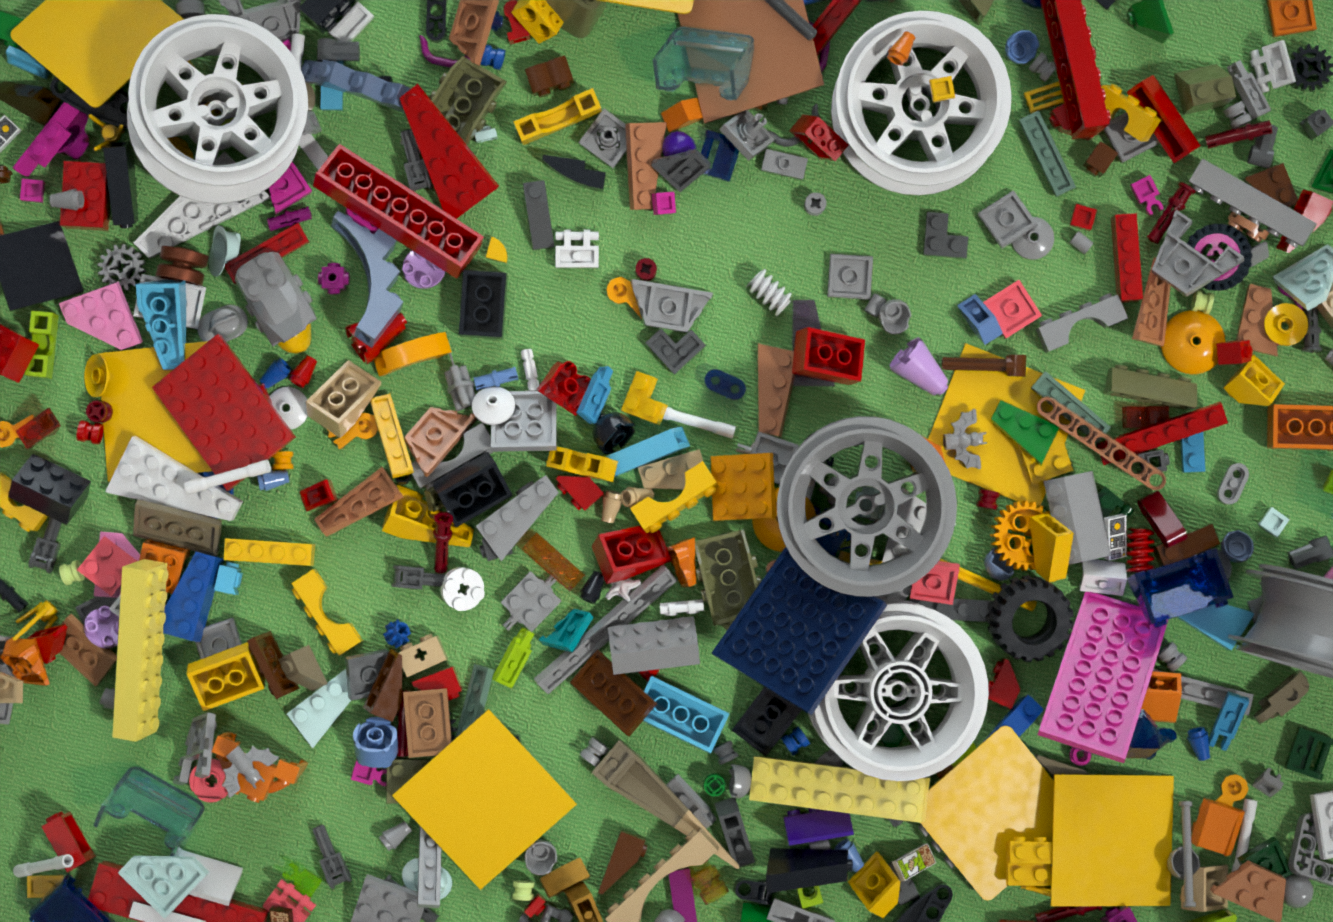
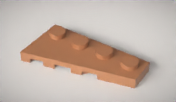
(1153, 312)
(774, 387)
(360, 502)

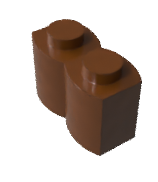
(549, 76)

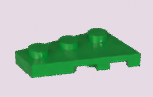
(1026, 429)

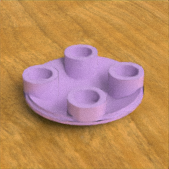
(420, 271)
(102, 627)

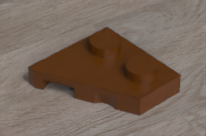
(1275, 184)

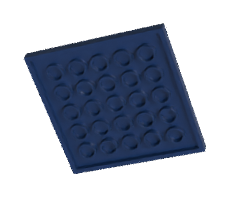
(797, 634)

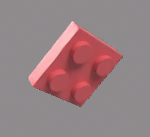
(1013, 308)
(105, 565)
(937, 584)

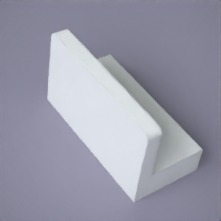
(1103, 577)

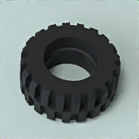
(1051, 634)

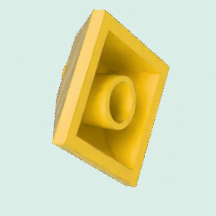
(1254, 384)
(876, 885)

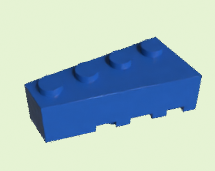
(192, 598)

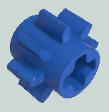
(397, 633)

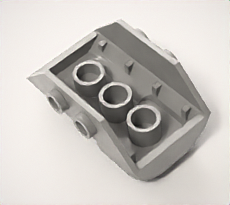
(275, 297)

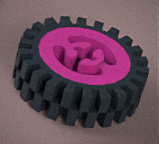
(1215, 235)

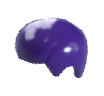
(677, 142)

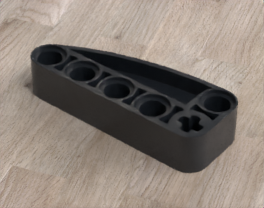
(110, 112)
(917, 908)

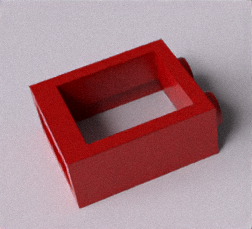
(825, 142)
(67, 838)

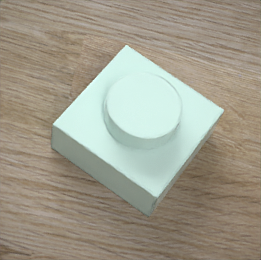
(486, 134)
(1273, 522)

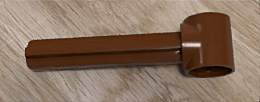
(1012, 365)

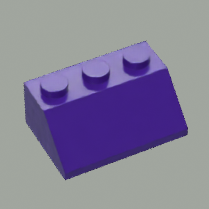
(816, 825)

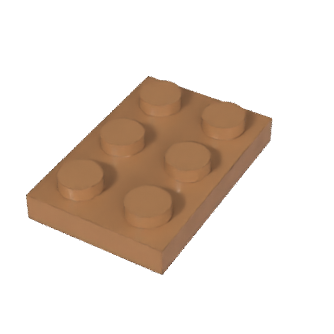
(85, 656)
(427, 722)

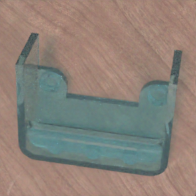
(155, 802)

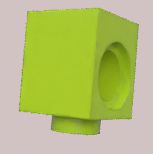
(810, 900)

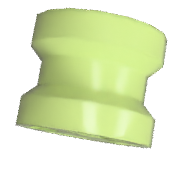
(1202, 302)
(69, 572)
(523, 890)

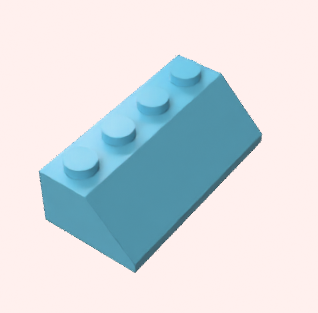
(684, 715)

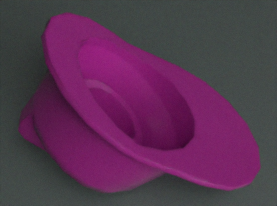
(78, 140)

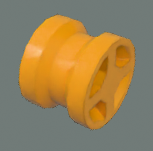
(282, 460)

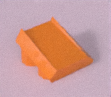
(684, 561)
(25, 661)
(1216, 827)

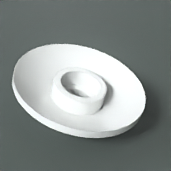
(297, 401)
(495, 412)

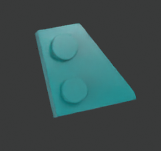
(568, 631)

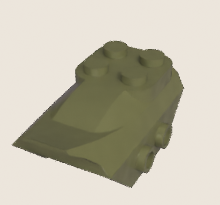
(467, 97)
(726, 574)

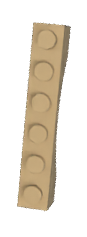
(692, 853)

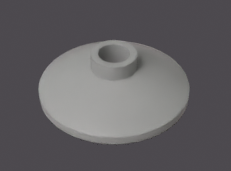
(1035, 249)

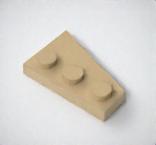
(669, 472)

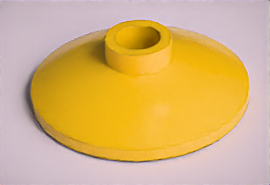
(1287, 314)
(96, 375)

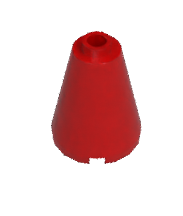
(367, 353)

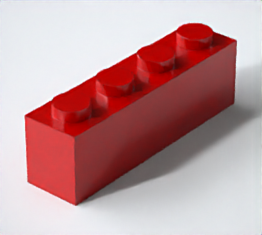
(1172, 129)
(1126, 257)

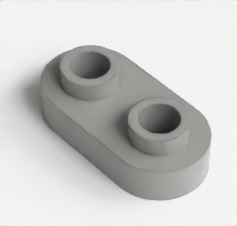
(1233, 484)

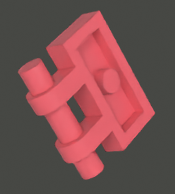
(281, 899)

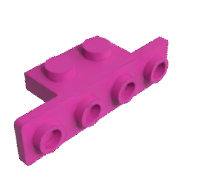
(48, 141)

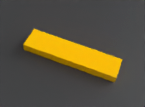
(391, 435)

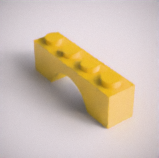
(547, 122)
(698, 484)
(269, 552)
(311, 590)

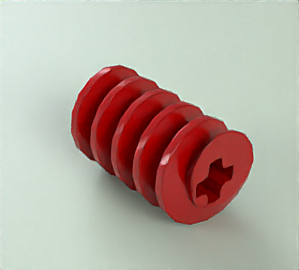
(1140, 550)

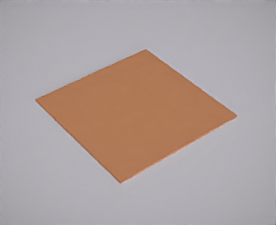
(781, 61)

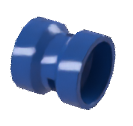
(493, 57)
(790, 742)

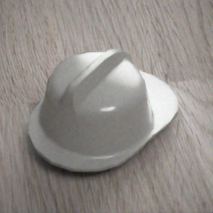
(227, 320)

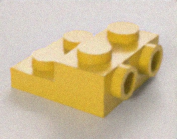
(1028, 862)

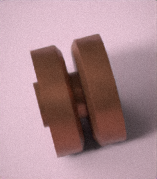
(182, 263)

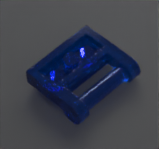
(725, 156)

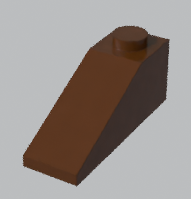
(1197, 541)
(386, 692)
(624, 856)

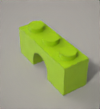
(44, 332)

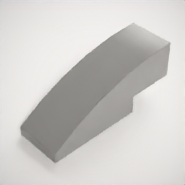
(787, 912)

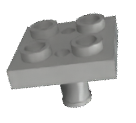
(606, 124)
(747, 133)

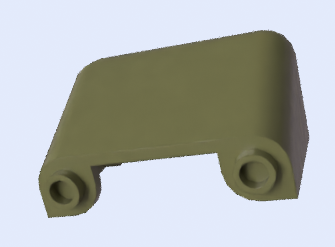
(578, 15)

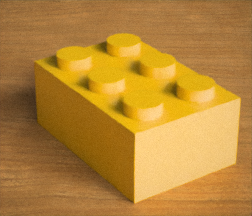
(225, 676)

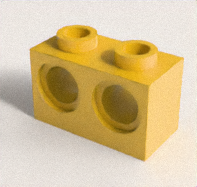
(538, 19)

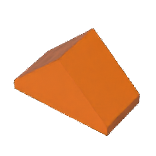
(682, 114)

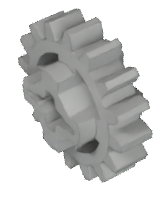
(131, 265)

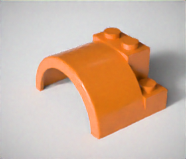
(285, 772)

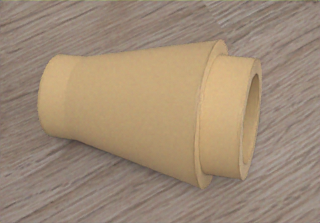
(633, 495)
(611, 505)

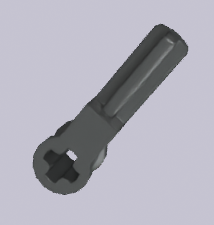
(415, 167)
(46, 548)
(415, 578)
(333, 862)

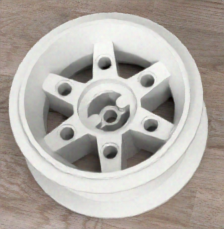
(282, 91)
(988, 113)
(929, 750)

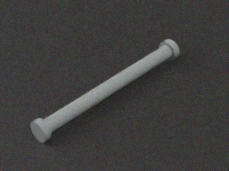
(1187, 854)

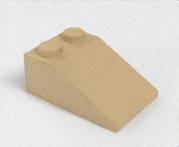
(342, 398)

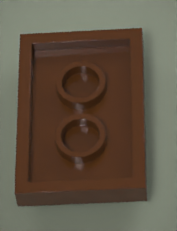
(267, 653)

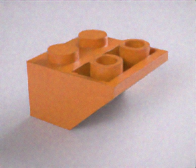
(1163, 696)

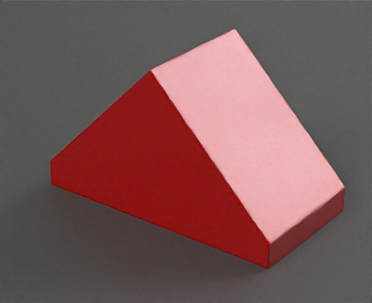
(318, 495)

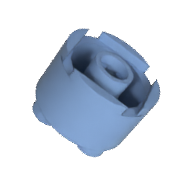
(375, 743)

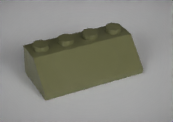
(1151, 388)

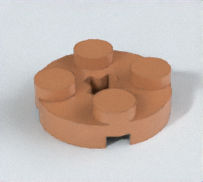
(1252, 229)

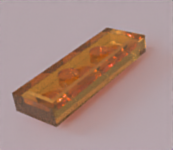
(553, 562)

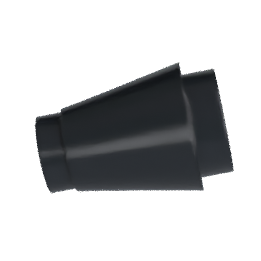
(592, 588)

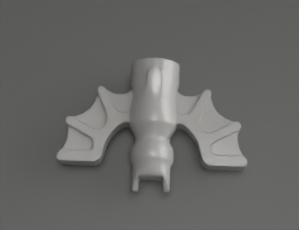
(960, 440)
(243, 764)

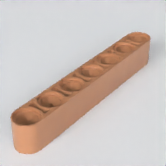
(1106, 452)

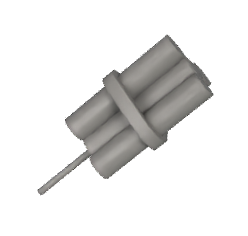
(460, 386)

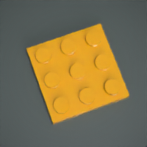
(744, 486)

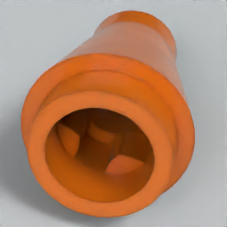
(901, 49)

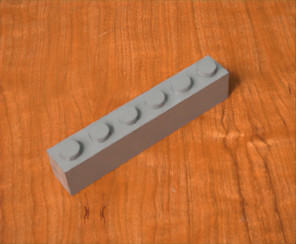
(1253, 203)

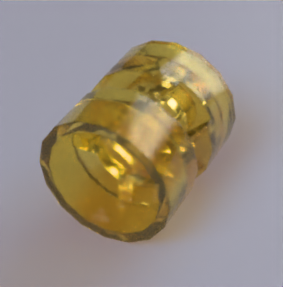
(708, 882)

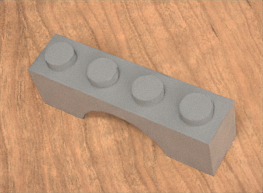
(1056, 333)
(476, 443)

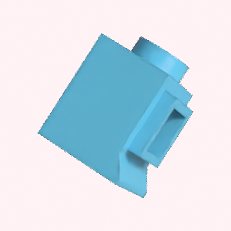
(228, 578)

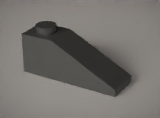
(538, 215)
(734, 831)

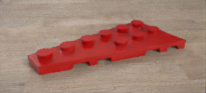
(452, 166)

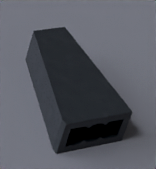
(121, 183)
(806, 868)

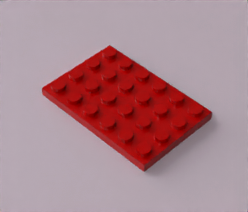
(223, 409)

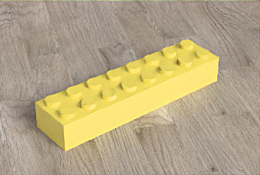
(140, 649)
(837, 789)

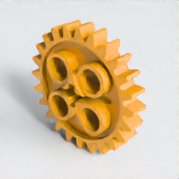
(1020, 554)

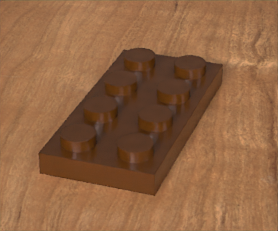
(612, 694)

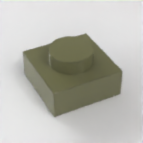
(432, 500)

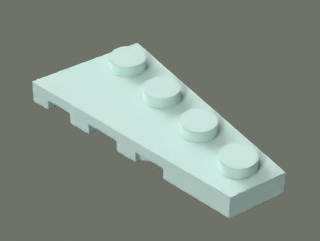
(321, 709)

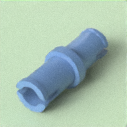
(495, 378)

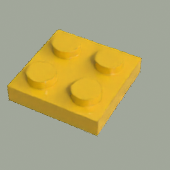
(1055, 462)

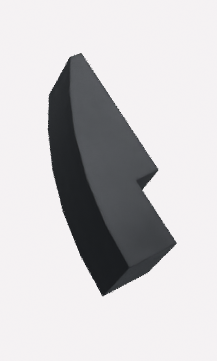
(575, 172)

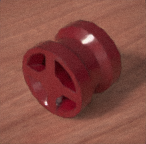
(643, 271)
(94, 409)
(987, 499)

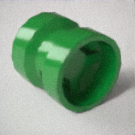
(712, 782)

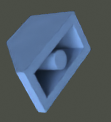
(980, 319)

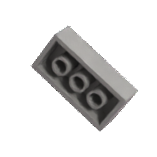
(653, 645)

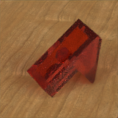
(38, 428)

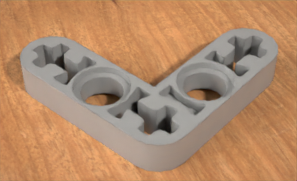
(1309, 863)

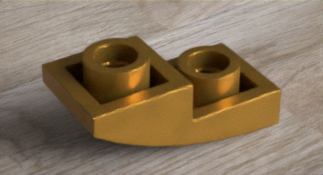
(564, 877)

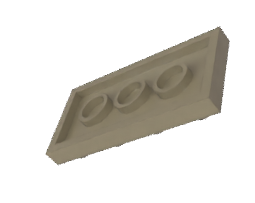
(177, 527)

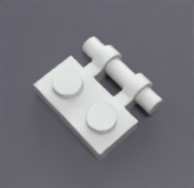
(1277, 63)
(577, 256)
(674, 608)

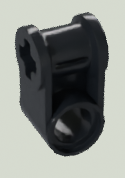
(756, 891)

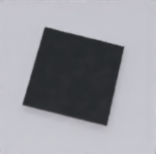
(37, 266)

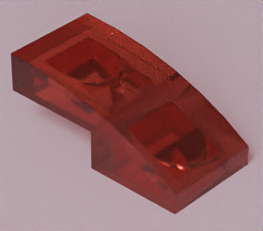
(1143, 416)

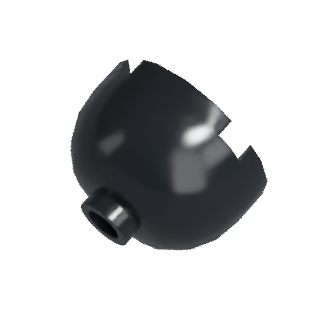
(612, 430)

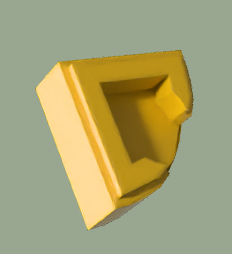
(497, 251)

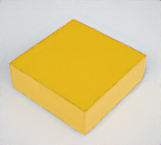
(942, 89)

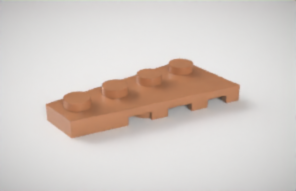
(643, 146)

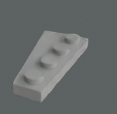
(513, 519)

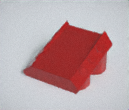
(564, 386)

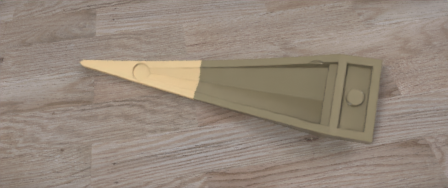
(635, 780)

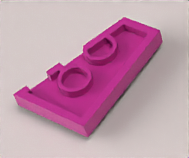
(288, 189)

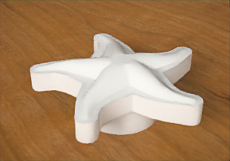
(622, 589)

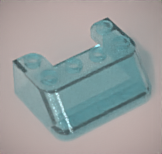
(705, 58)

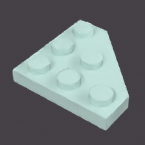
(1309, 278)
(163, 879)

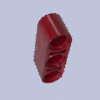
(1162, 519)

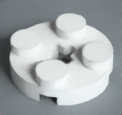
(473, 593)

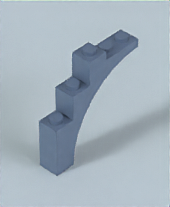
(361, 84)
(381, 276)

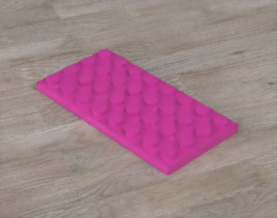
(1102, 678)

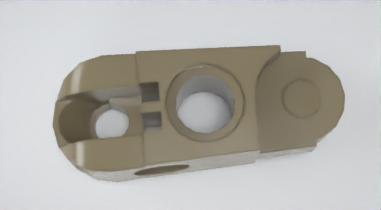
(1283, 697)

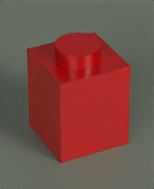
(1234, 352)

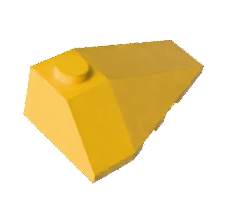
(412, 520)

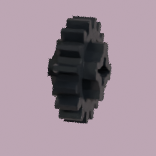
(1302, 62)

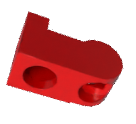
(518, 32)

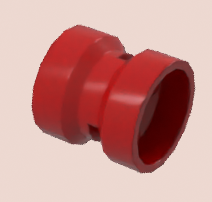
(90, 432)

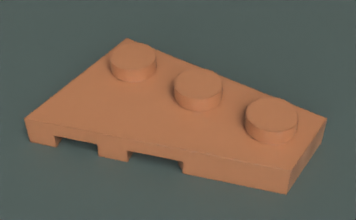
(1251, 326)

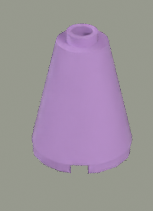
(920, 368)

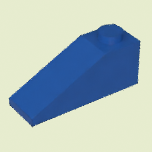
(1020, 716)

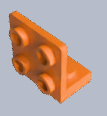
(168, 554)

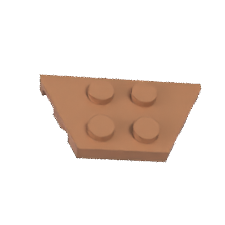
(473, 27)
(436, 436)
(1255, 890)

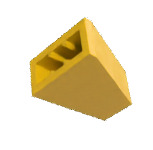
(1050, 547)

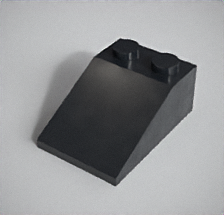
(766, 721)

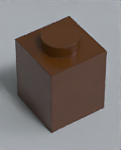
(1099, 159)

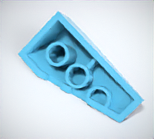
(165, 317)

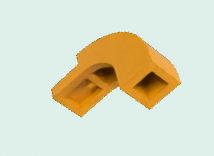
(412, 352)

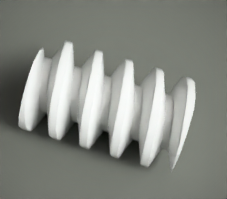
(769, 292)

